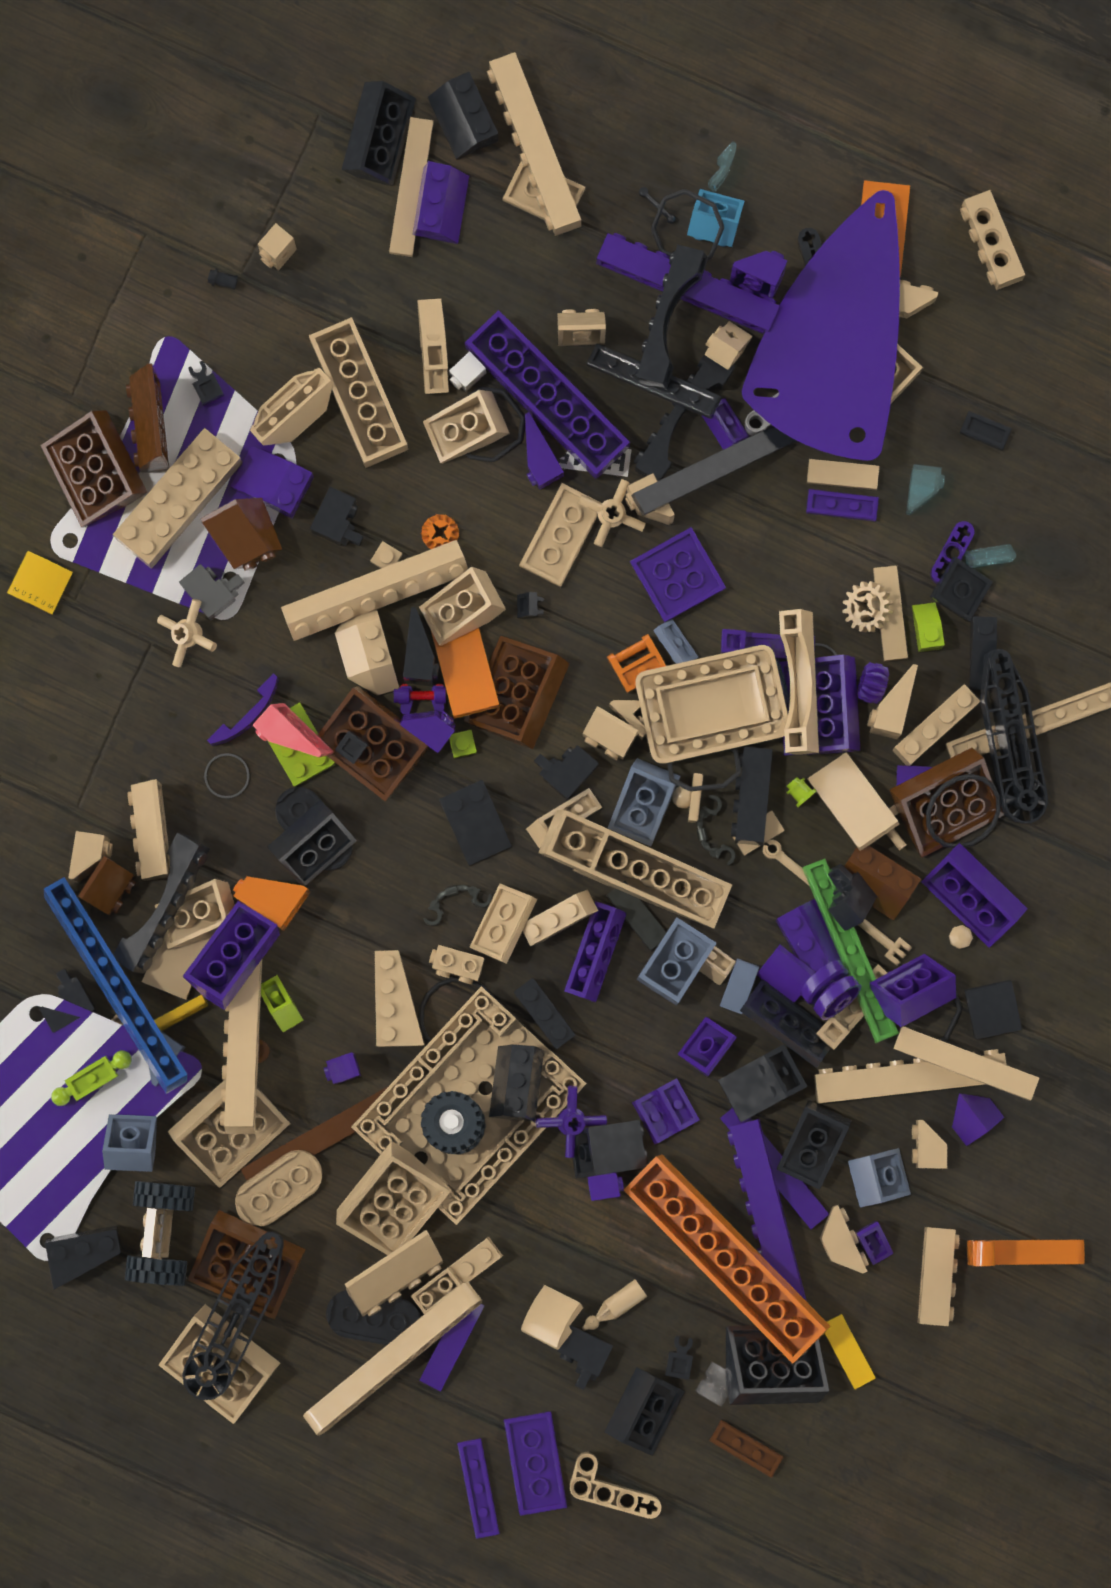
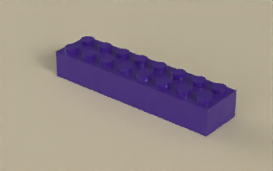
(547, 394)

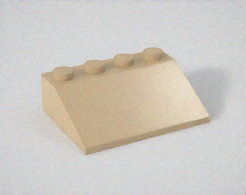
(221, 1153)
(392, 1200)
(394, 1273)
(249, 1378)

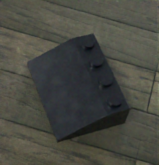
(764, 1375)

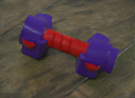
(406, 696)

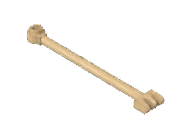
(866, 926)

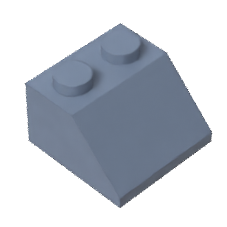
(130, 1143)
(879, 1177)

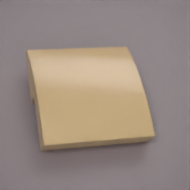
(551, 1317)

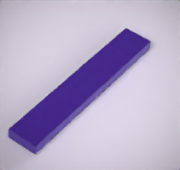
(791, 1188)

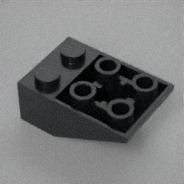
(762, 1083)

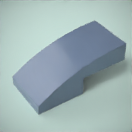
(739, 985)

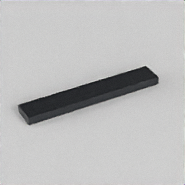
(678, 390)

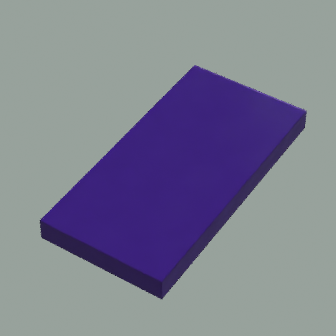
(535, 1463)

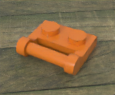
(629, 673)

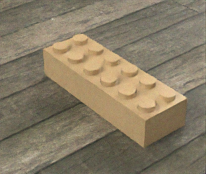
(358, 392)
(177, 498)

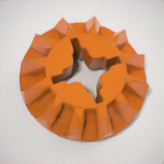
(440, 521)

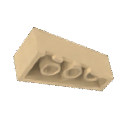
(395, 1011)

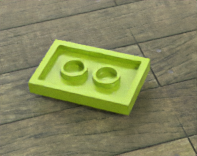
(298, 764)

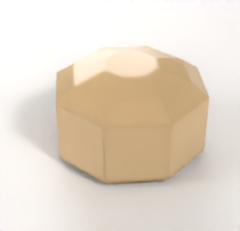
(960, 937)

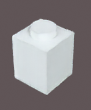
(466, 372)

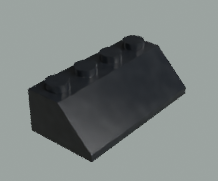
(378, 133)

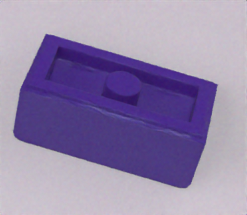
(726, 426)

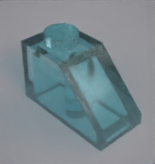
(923, 486)

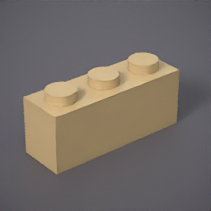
(559, 917)

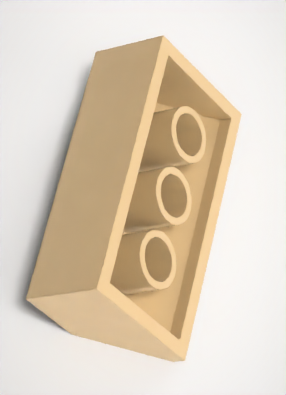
(150, 830)

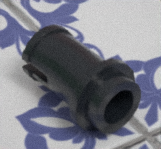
(222, 279)

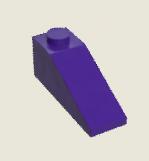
(541, 461)

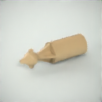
(616, 1305)

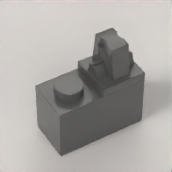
(213, 595)

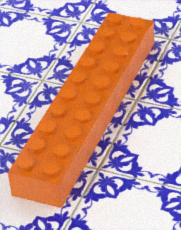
(727, 1258)

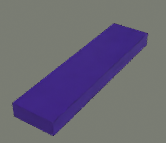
(478, 1488)

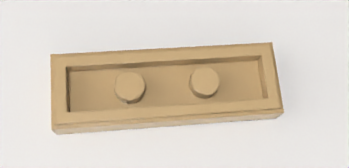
(843, 474)

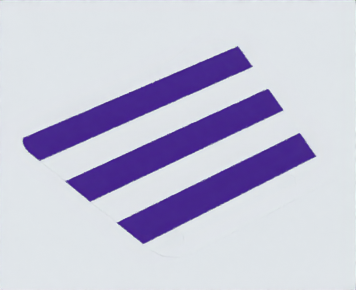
(184, 418)
(52, 1151)

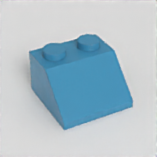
(704, 223)

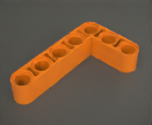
(1024, 1252)

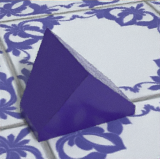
(974, 1117)

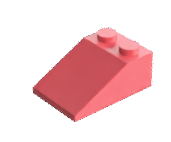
(285, 728)

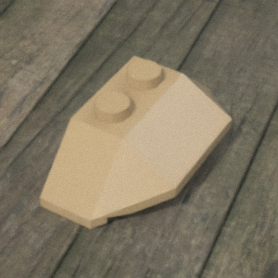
(293, 408)
(366, 653)

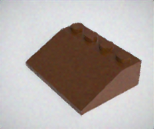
(148, 420)
(93, 467)
(525, 688)
(391, 747)
(956, 810)
(225, 1245)

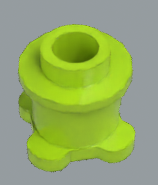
(800, 790)

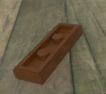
(746, 1448)

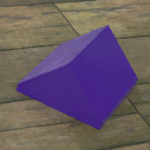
(707, 1046)

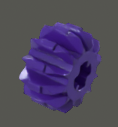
(873, 682)

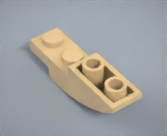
(433, 346)
(456, 1274)

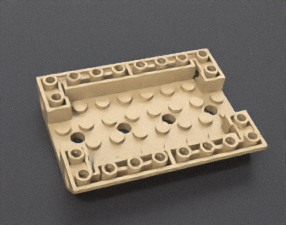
(459, 1061)

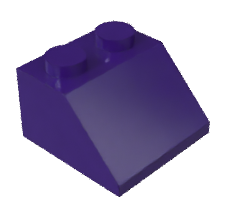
(430, 727)

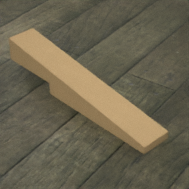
(966, 1063)

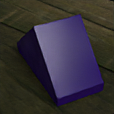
(874, 1242)

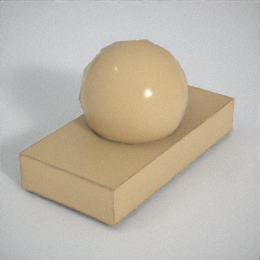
(685, 799)

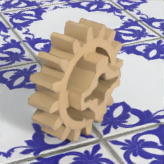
(875, 600)

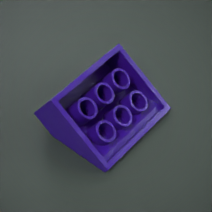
(835, 704)

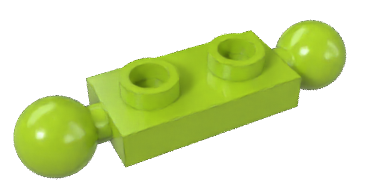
(91, 1078)

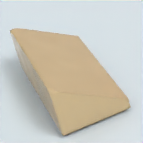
(717, 966)

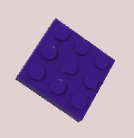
(677, 575)

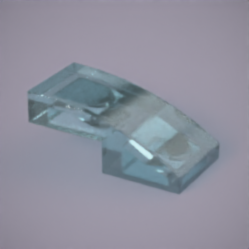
(725, 162)

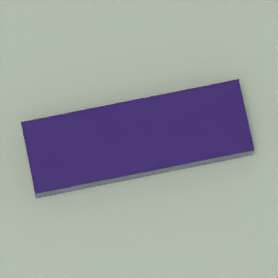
(842, 505)

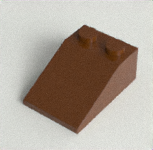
(108, 886)

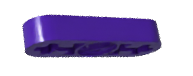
(954, 534)

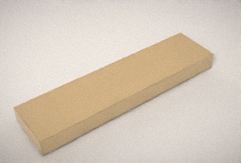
(893, 632)

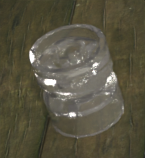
(714, 1385)

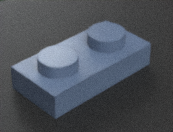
(675, 642)

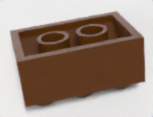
(885, 877)

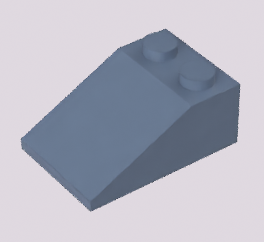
(643, 802)
(676, 961)

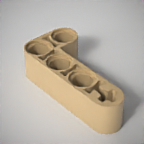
(617, 1491)

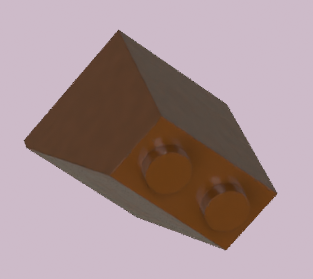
(243, 532)

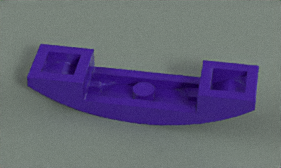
(740, 639)
(267, 691)
(449, 1351)

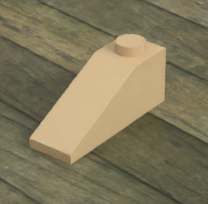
(582, 805)

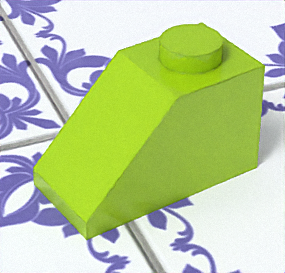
(927, 627)
(280, 1004)

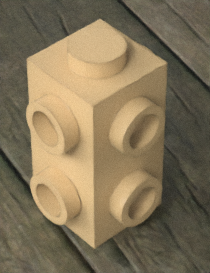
(457, 963)

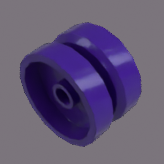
(830, 990)

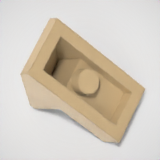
(626, 710)

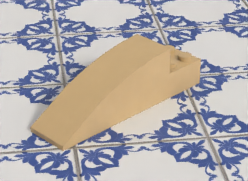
(649, 874)

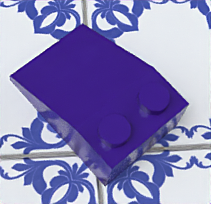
(274, 480)

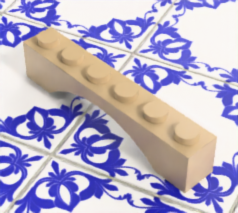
(798, 641)

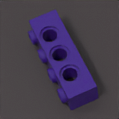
(595, 952)

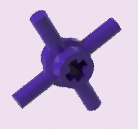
(566, 1116)

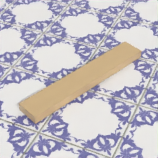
(414, 160)

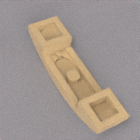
(841, 1024)

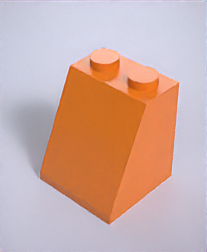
(271, 898)

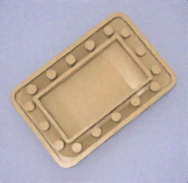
(712, 704)

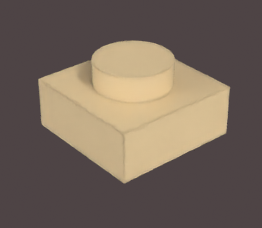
(385, 556)

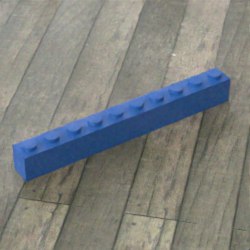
(115, 985)

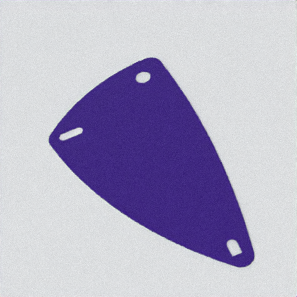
(836, 340)

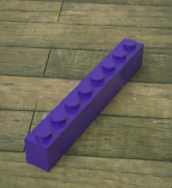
(709, 293)
(764, 1201)

